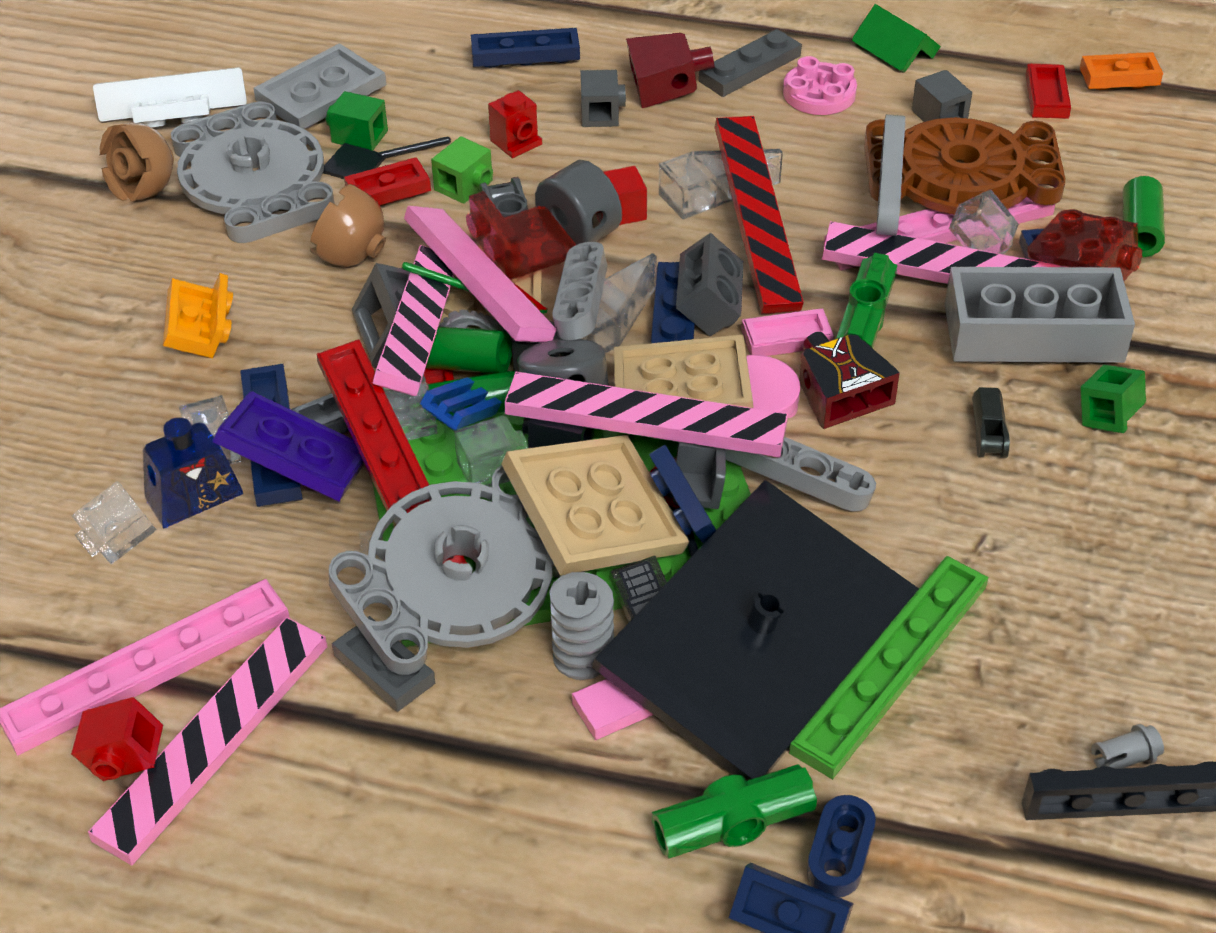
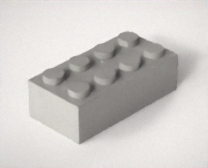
(1038, 314)

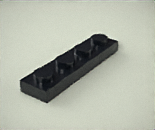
(1120, 791)

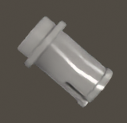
(1137, 746)

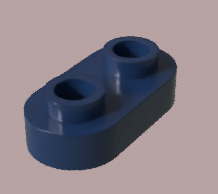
(839, 849)

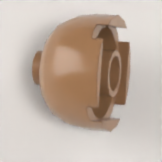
(136, 161)
(349, 230)

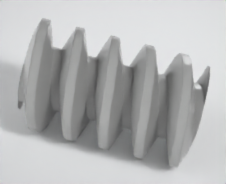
(580, 622)

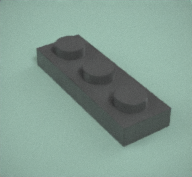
(750, 62)

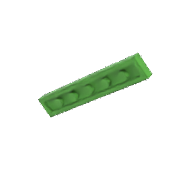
(888, 667)

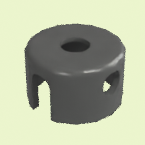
(575, 197)
(579, 361)

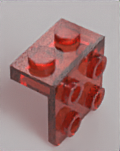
(519, 241)
(1088, 241)

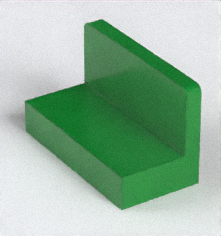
(893, 39)

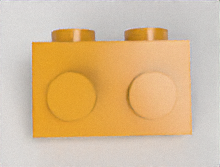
(197, 316)

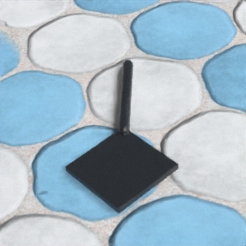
(354, 159)

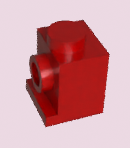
(514, 124)

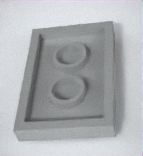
(309, 89)

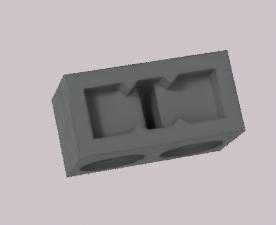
(710, 285)

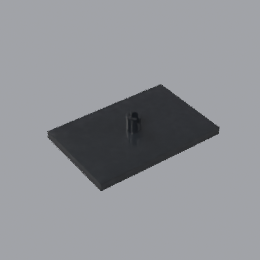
(755, 632)

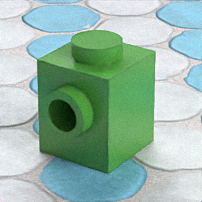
(461, 169)

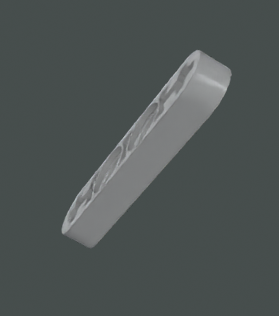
(890, 175)
(580, 291)
(789, 472)

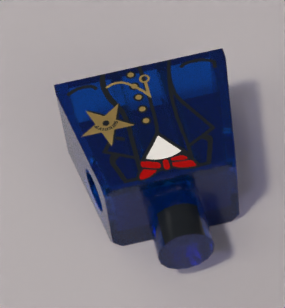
(186, 473)

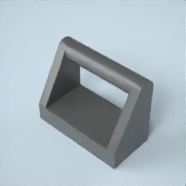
(384, 291)

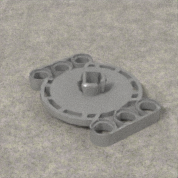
(225, 175)
(446, 599)

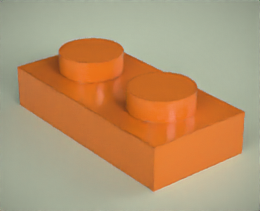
(1121, 70)

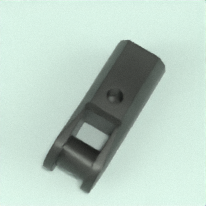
(990, 422)

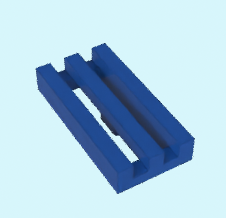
(454, 398)

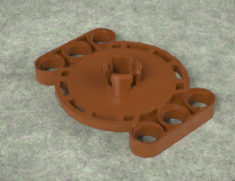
(990, 158)

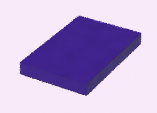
(291, 445)

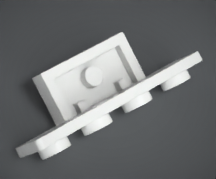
(170, 96)

